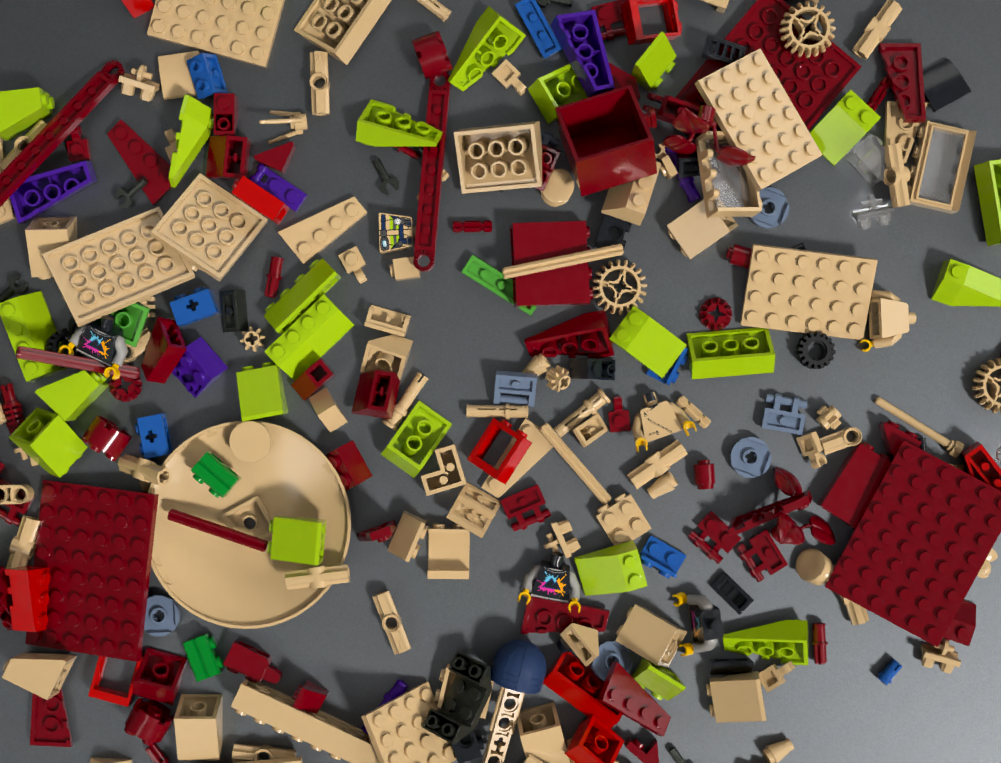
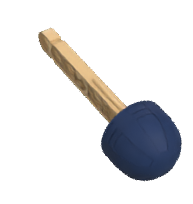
(518, 670)

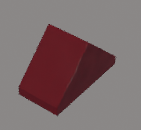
(278, 157)

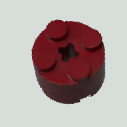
(432, 54)
(106, 437)
(148, 721)

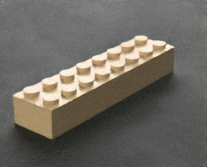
(318, 729)

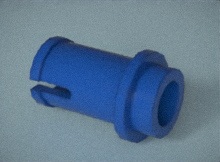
(889, 672)

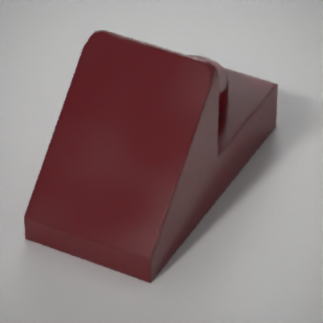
(649, 755)

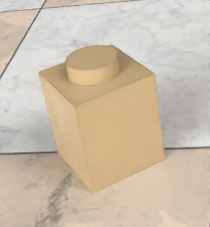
(404, 269)

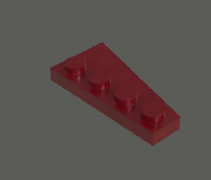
(905, 75)
(142, 161)
(766, 513)
(380, 533)
(553, 616)
(631, 700)
(50, 722)

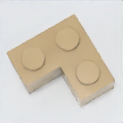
(450, 472)

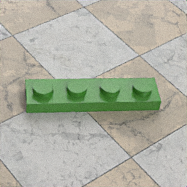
(492, 280)

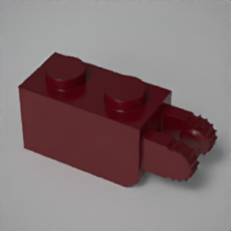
(669, 107)
(251, 663)

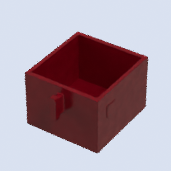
(607, 139)

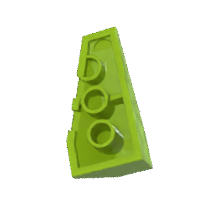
(487, 44)
(385, 127)
(195, 130)
(966, 286)
(778, 640)

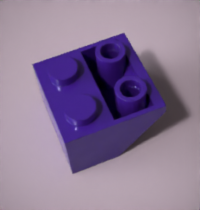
(199, 367)

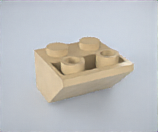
(407, 536)

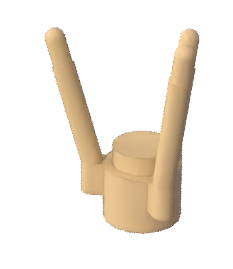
(297, 121)

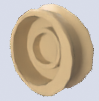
(558, 188)
(814, 566)

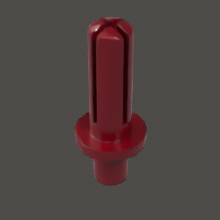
(409, 152)

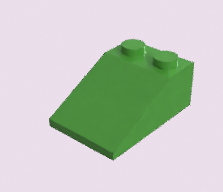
(131, 321)

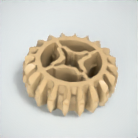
(813, 34)
(608, 284)
(995, 391)

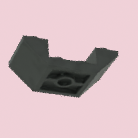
(463, 701)

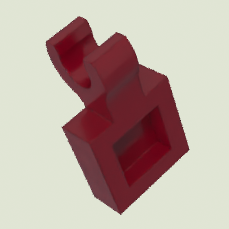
(78, 148)
(619, 418)

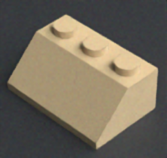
(630, 199)

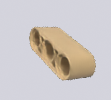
(11, 493)

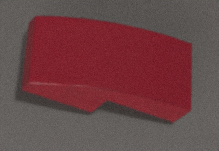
(549, 160)

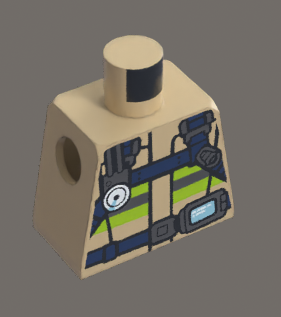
(395, 233)

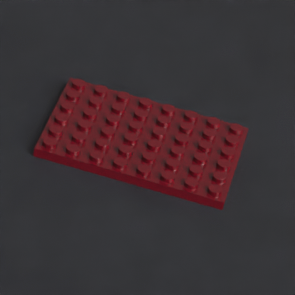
(808, 82)
(919, 543)
(98, 568)

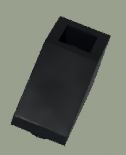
(592, 369)

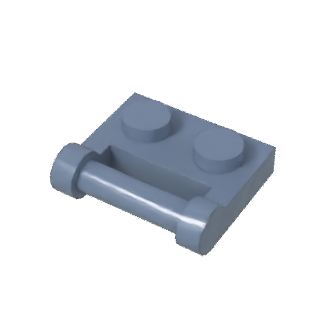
(515, 383)

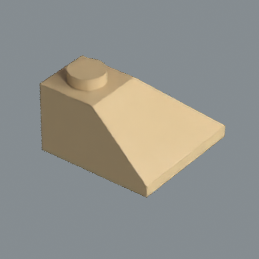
(387, 354)

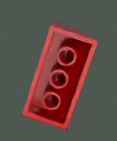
(579, 688)

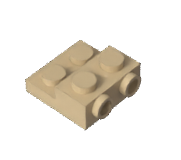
(622, 519)

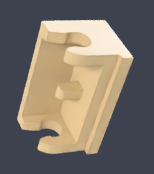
(387, 321)

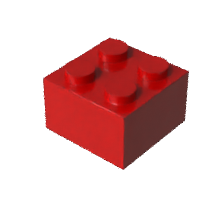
(594, 743)

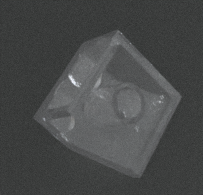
(868, 159)

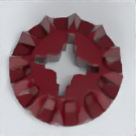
(708, 319)
(121, 394)

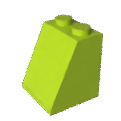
(22, 110)
(261, 392)
(73, 394)
(49, 441)
(297, 539)

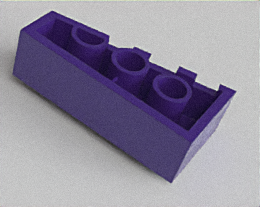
(585, 50)
(50, 188)

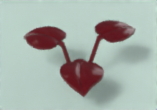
(690, 123)
(786, 529)

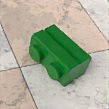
(215, 474)
(203, 656)

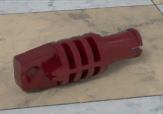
(11, 408)

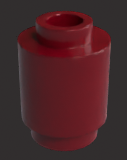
(739, 255)
(704, 474)

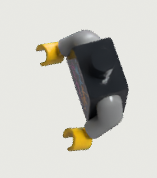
(100, 342)
(552, 582)
(704, 623)

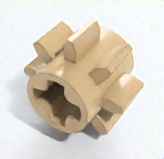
(248, 335)
(557, 378)
(828, 417)

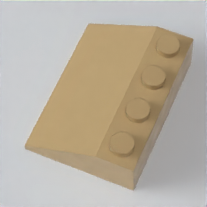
(340, 25)
(499, 157)

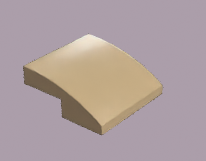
(175, 75)
(474, 510)

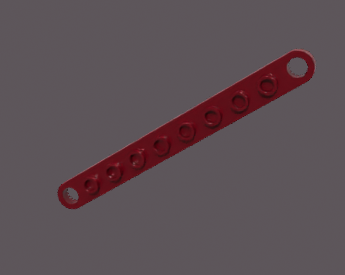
(58, 129)
(432, 176)

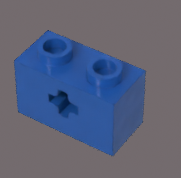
(206, 308)
(157, 425)

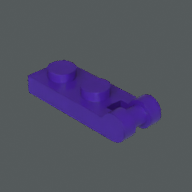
(279, 188)

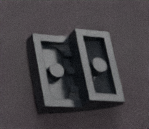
(943, 85)

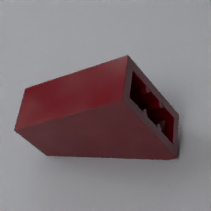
(163, 350)

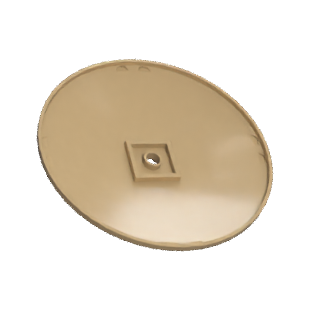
(229, 580)

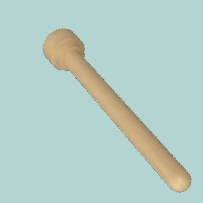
(953, 447)

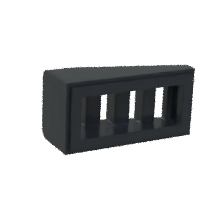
(706, 54)
(745, 605)

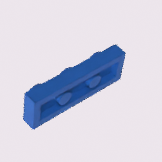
(538, 28)

